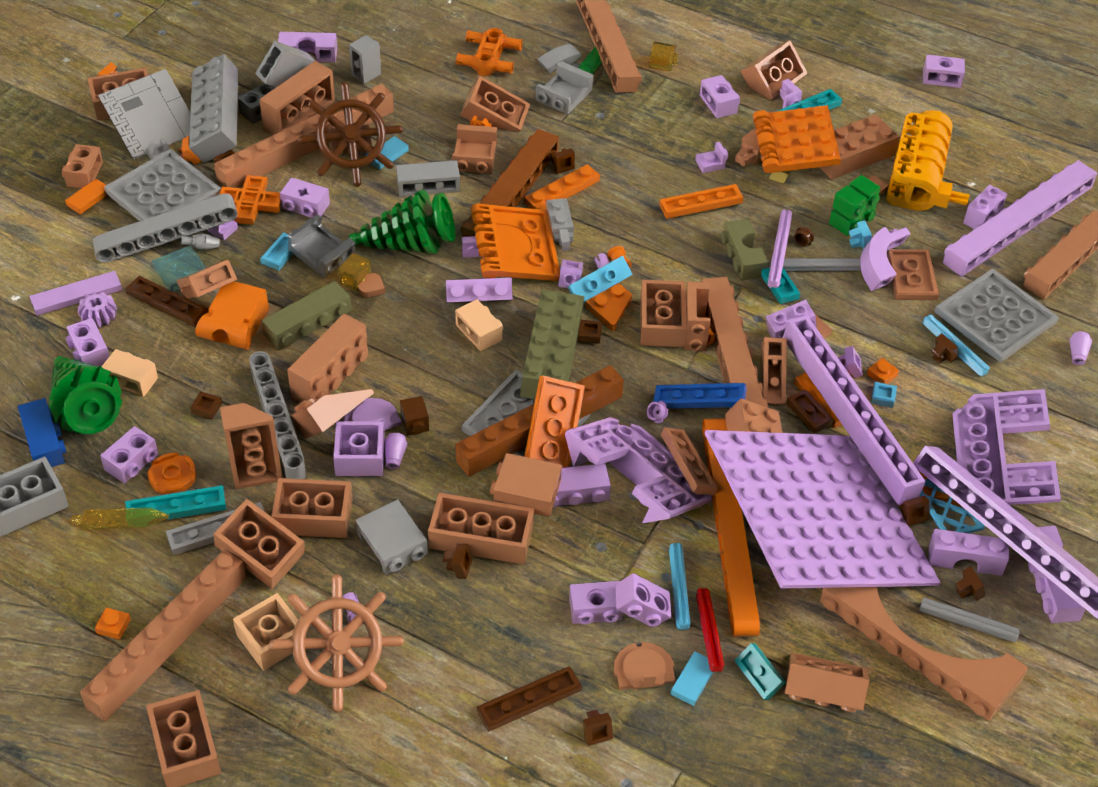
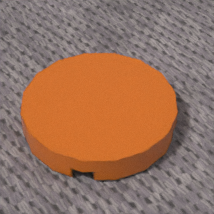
(172, 473)

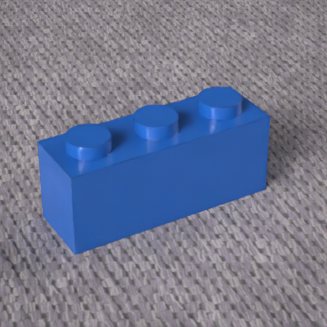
(42, 432)

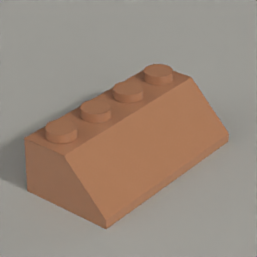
(251, 445)

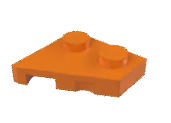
(610, 305)

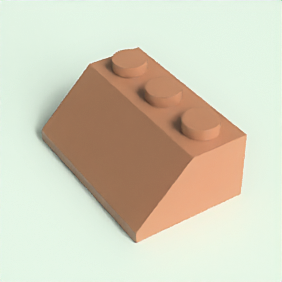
(772, 68)
(826, 682)

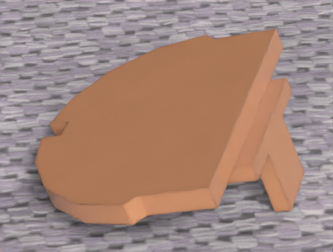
(643, 666)

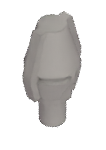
(201, 241)

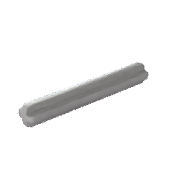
(821, 264)
(969, 619)

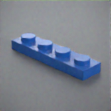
(700, 395)

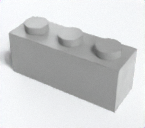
(430, 177)

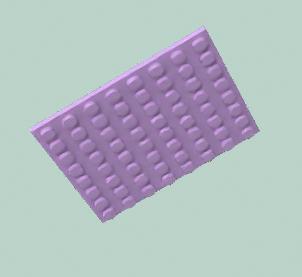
(820, 511)

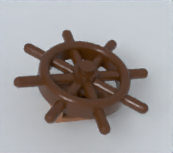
(352, 137)

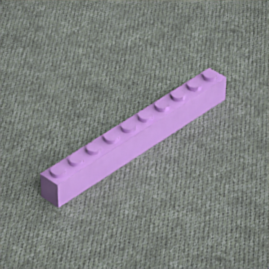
(1018, 218)
(853, 410)
(1010, 527)

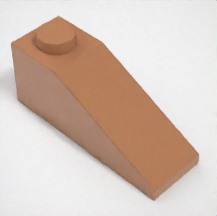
(774, 370)

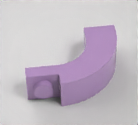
(874, 261)

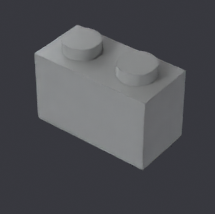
(365, 59)

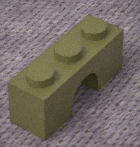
(739, 240)

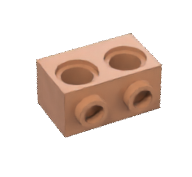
(82, 166)

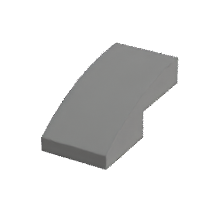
(564, 53)

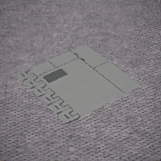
(147, 112)

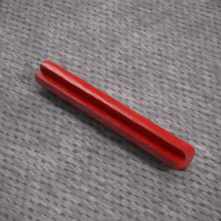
(709, 630)

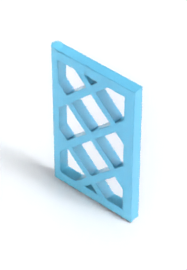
(939, 519)

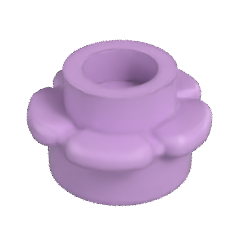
(657, 411)

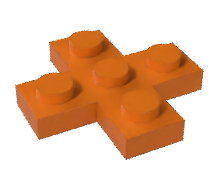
(253, 199)

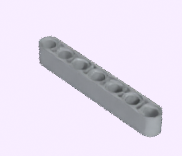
(164, 228)
(274, 405)

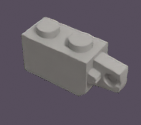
(560, 222)

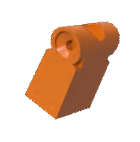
(234, 315)

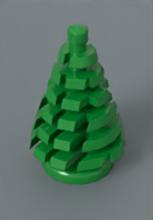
(411, 225)
(83, 396)

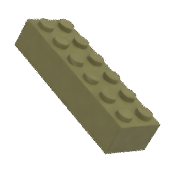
(552, 339)

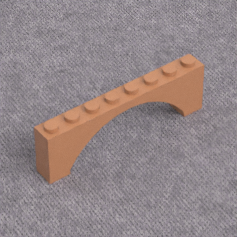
(975, 682)

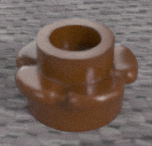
(803, 236)

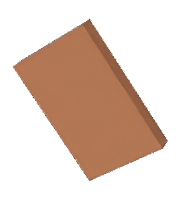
(914, 274)

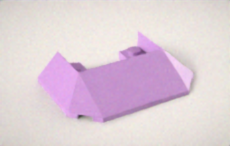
(981, 446)
(641, 460)

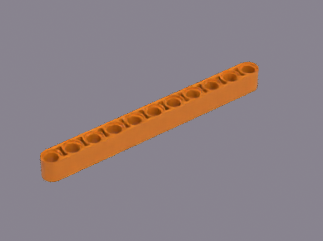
(732, 545)

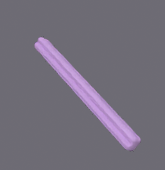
(779, 249)

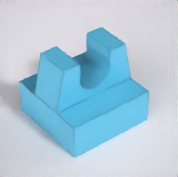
(860, 236)

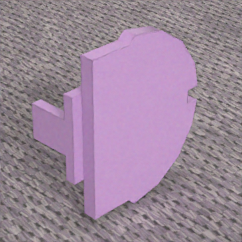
(375, 410)

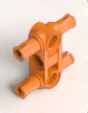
(487, 57)

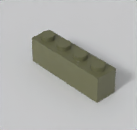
(306, 315)

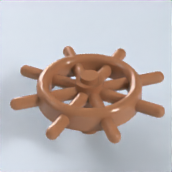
(336, 643)

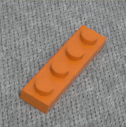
(563, 187)
(701, 201)

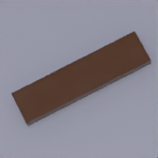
(166, 301)
(529, 698)

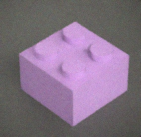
(359, 448)

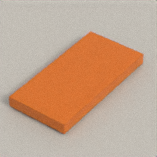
(554, 412)

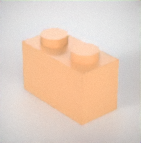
(479, 325)
(132, 372)

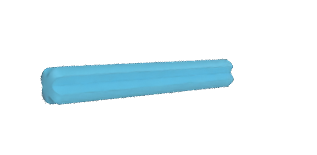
(964, 352)
(679, 586)

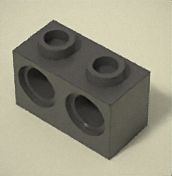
(250, 104)

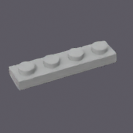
(197, 533)

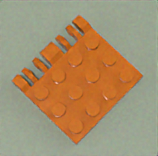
(796, 139)
(515, 242)

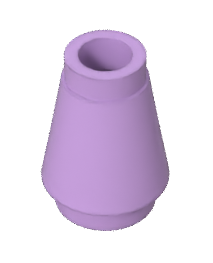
(1080, 346)
(394, 450)

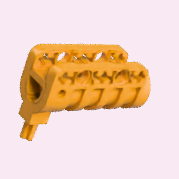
(923, 164)

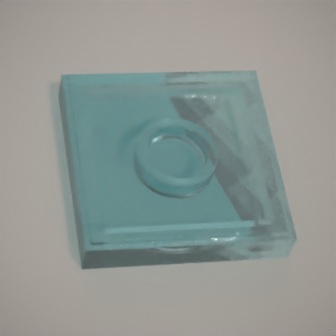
(176, 266)

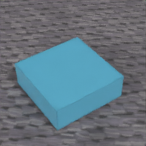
(883, 394)

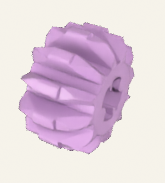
(99, 307)

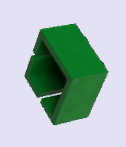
(854, 204)

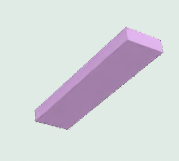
(73, 293)

